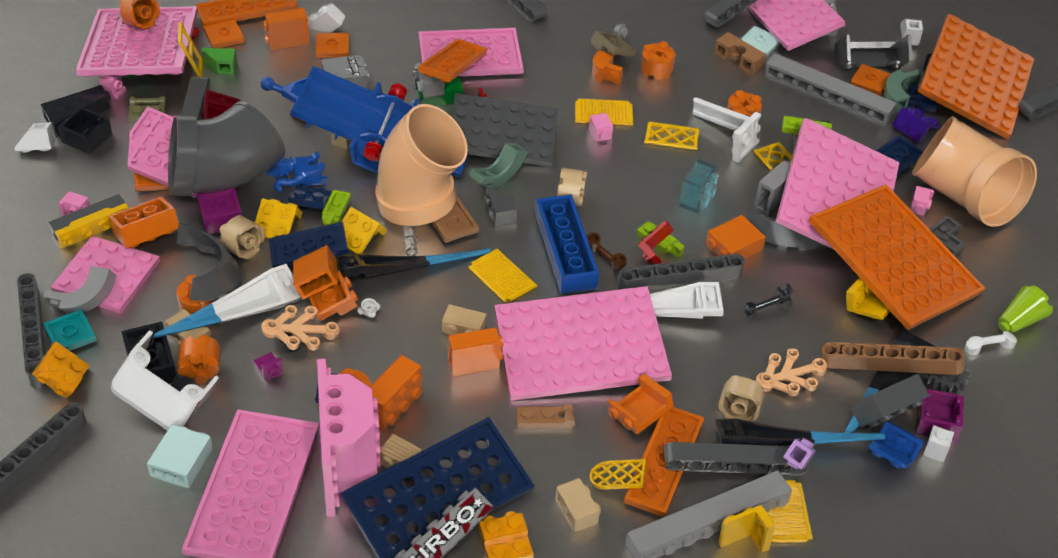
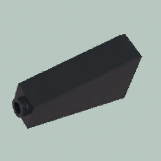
(60, 109)

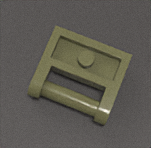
(136, 111)

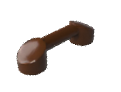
(617, 260)

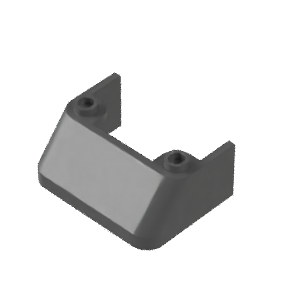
(873, 53)

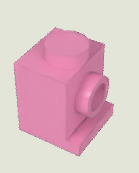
(113, 84)
(921, 200)
(72, 202)

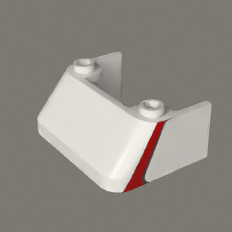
(153, 395)

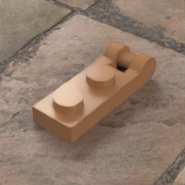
(545, 417)

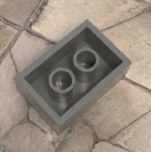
(890, 402)

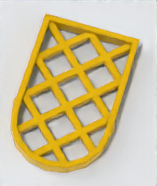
(625, 463)

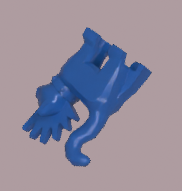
(305, 170)

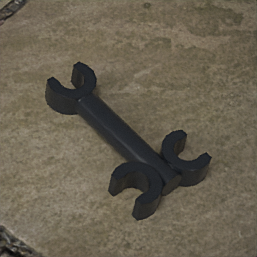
(782, 298)

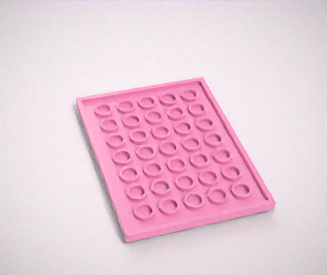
(130, 50)
(826, 173)
(581, 343)

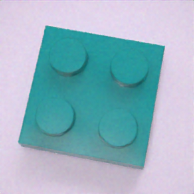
(70, 330)

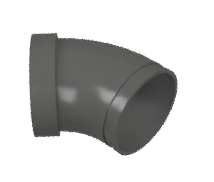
(221, 150)

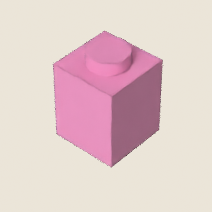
(600, 127)

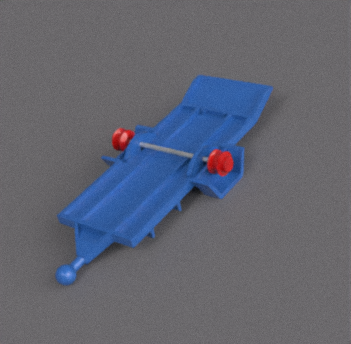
(349, 112)

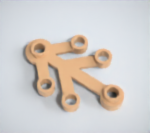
(276, 328)
(770, 380)

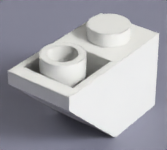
(326, 19)
(914, 28)
(38, 137)

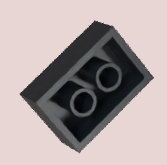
(161, 359)

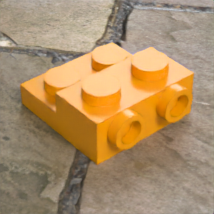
(60, 370)
(505, 536)

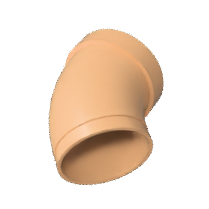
(418, 166)
(977, 173)

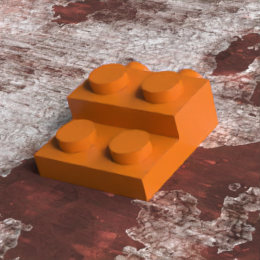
(335, 299)

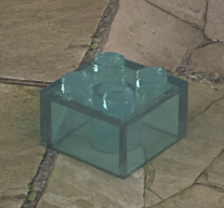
(699, 186)

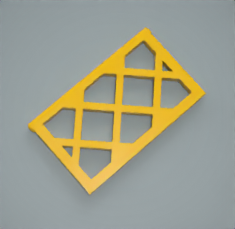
(680, 130)
(768, 149)

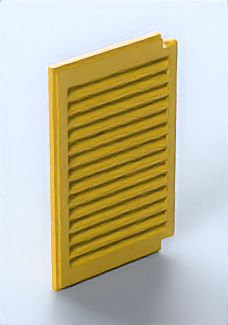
(618, 111)
(502, 276)
(792, 519)

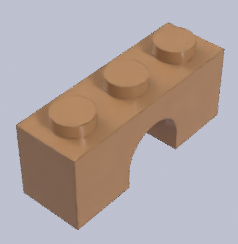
(731, 46)

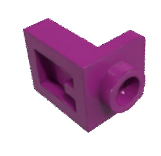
(268, 366)

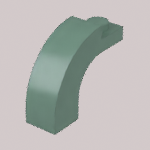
(897, 83)
(502, 169)

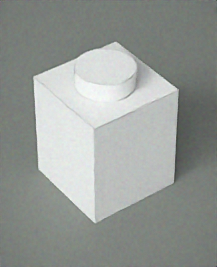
(938, 444)

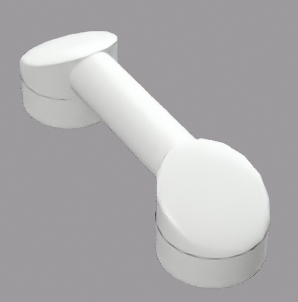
(975, 343)

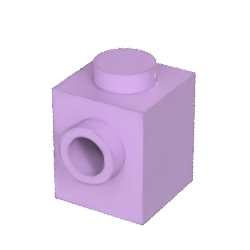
(799, 453)

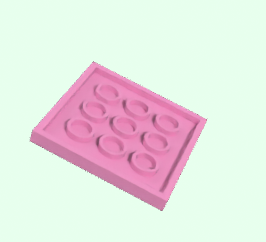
(129, 265)

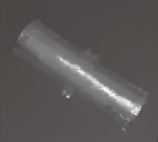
(410, 240)

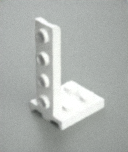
(745, 127)

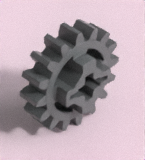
(948, 382)

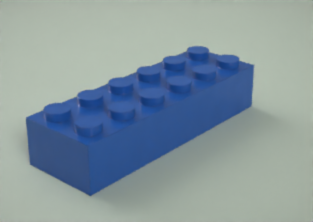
(566, 244)

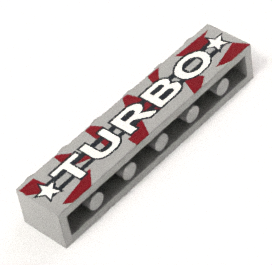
(451, 528)

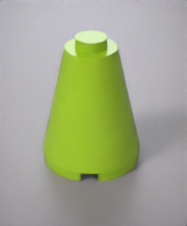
(1025, 309)

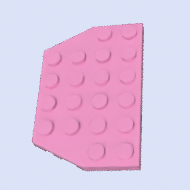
(150, 146)

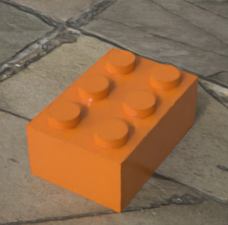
(144, 222)
(397, 390)

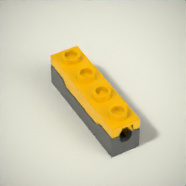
(86, 221)

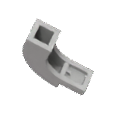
(90, 295)

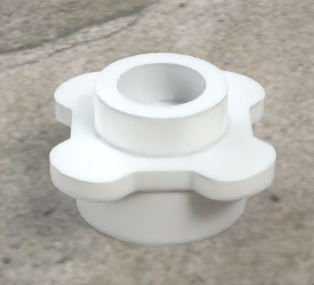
(369, 307)

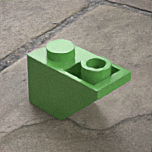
(220, 60)

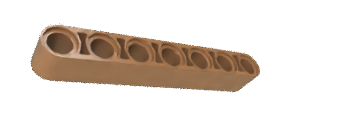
(894, 358)

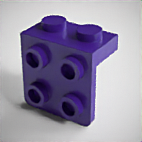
(914, 123)

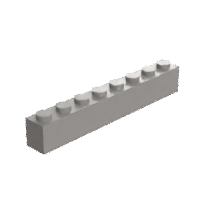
(830, 89)
(706, 517)

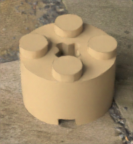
(572, 183)
(242, 237)
(741, 398)

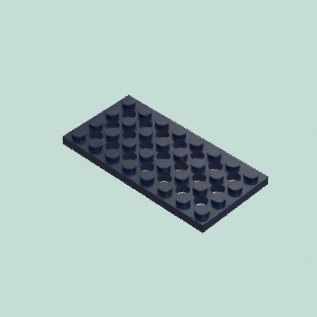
(430, 459)

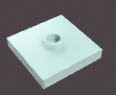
(761, 40)

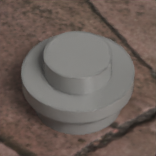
(621, 30)

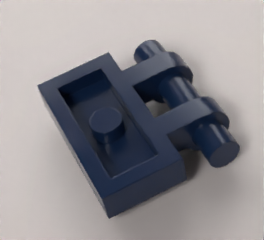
(924, 102)
(309, 196)

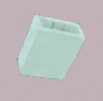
(180, 456)

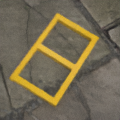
(189, 53)

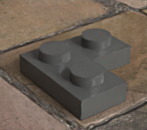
(945, 231)

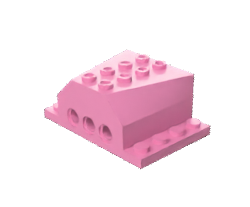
(347, 433)

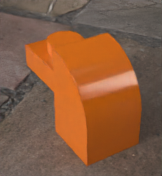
(605, 69)

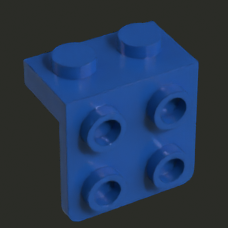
(898, 446)

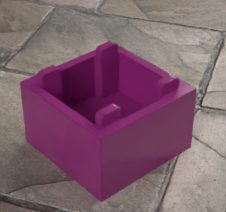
(218, 208)
(940, 410)

